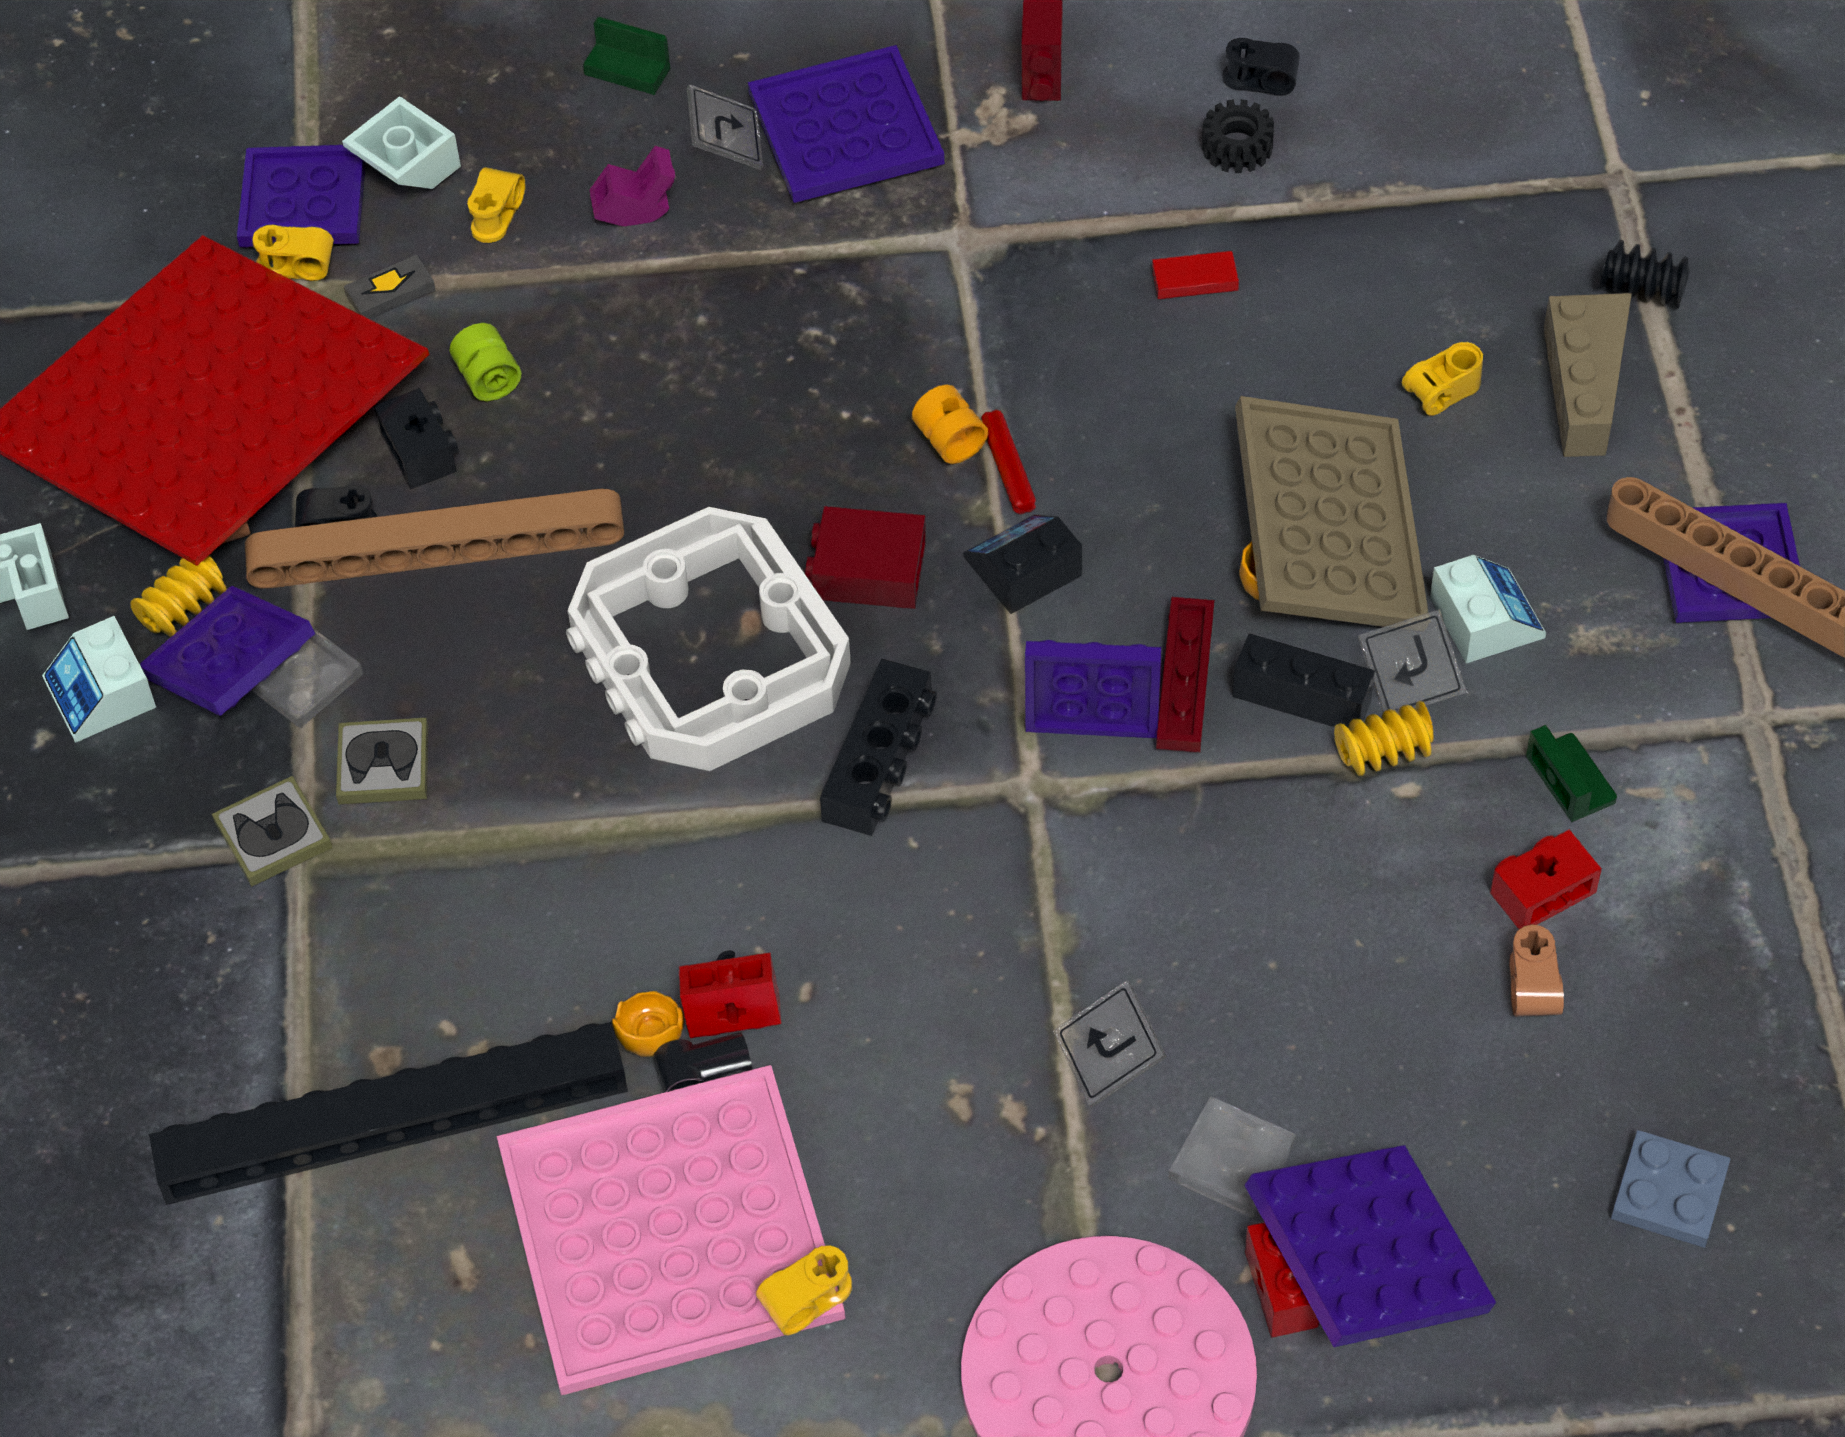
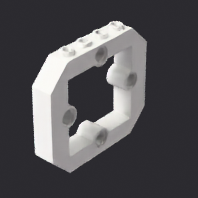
(659, 571)

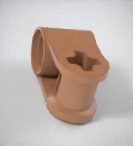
(1535, 977)

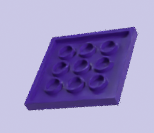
(845, 123)
(1369, 1245)

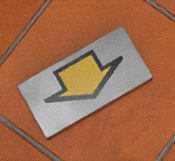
(390, 287)

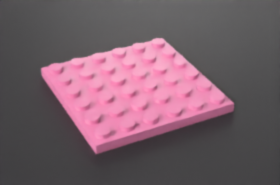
(660, 1225)

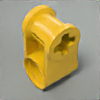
(494, 203)
(297, 251)
(1446, 377)
(804, 1290)

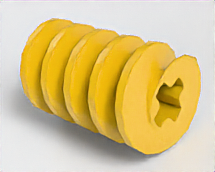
(176, 594)
(1385, 737)

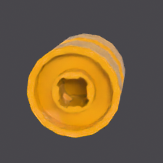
(949, 424)

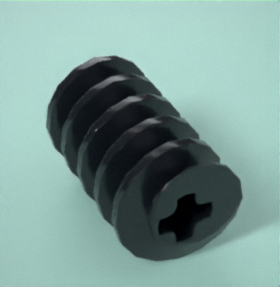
(1645, 273)

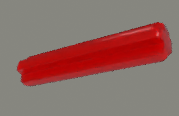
(1009, 462)

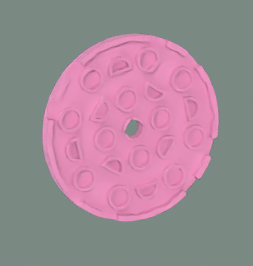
(1097, 1304)

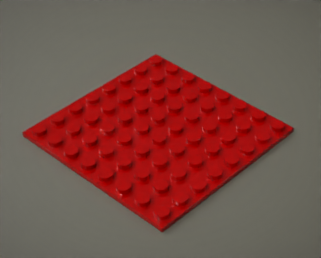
(202, 397)

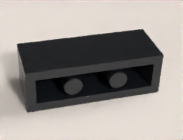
(1302, 682)

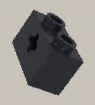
(416, 438)

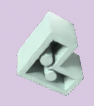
(30, 577)

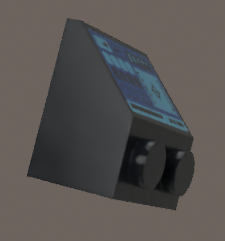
(1027, 560)

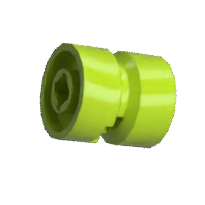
(485, 362)

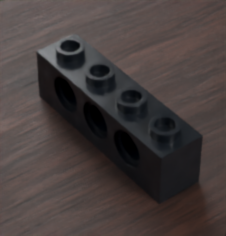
(892, 690)

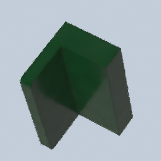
(628, 56)
(1569, 773)

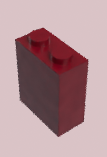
(1042, 50)
(867, 557)

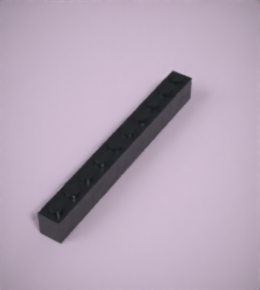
(387, 1112)

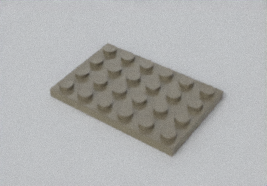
(1329, 513)

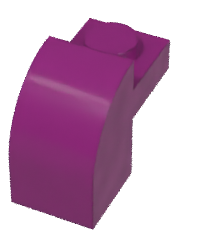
(632, 196)

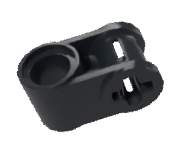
(1265, 68)
(332, 505)

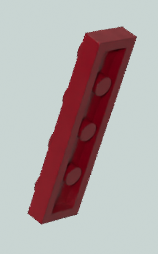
(1185, 674)

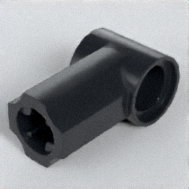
(686, 1064)

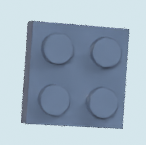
(1671, 1188)

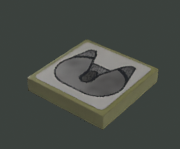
(382, 761)
(272, 831)

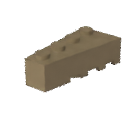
(1584, 361)

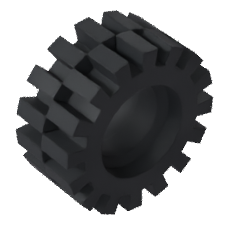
(1238, 120)

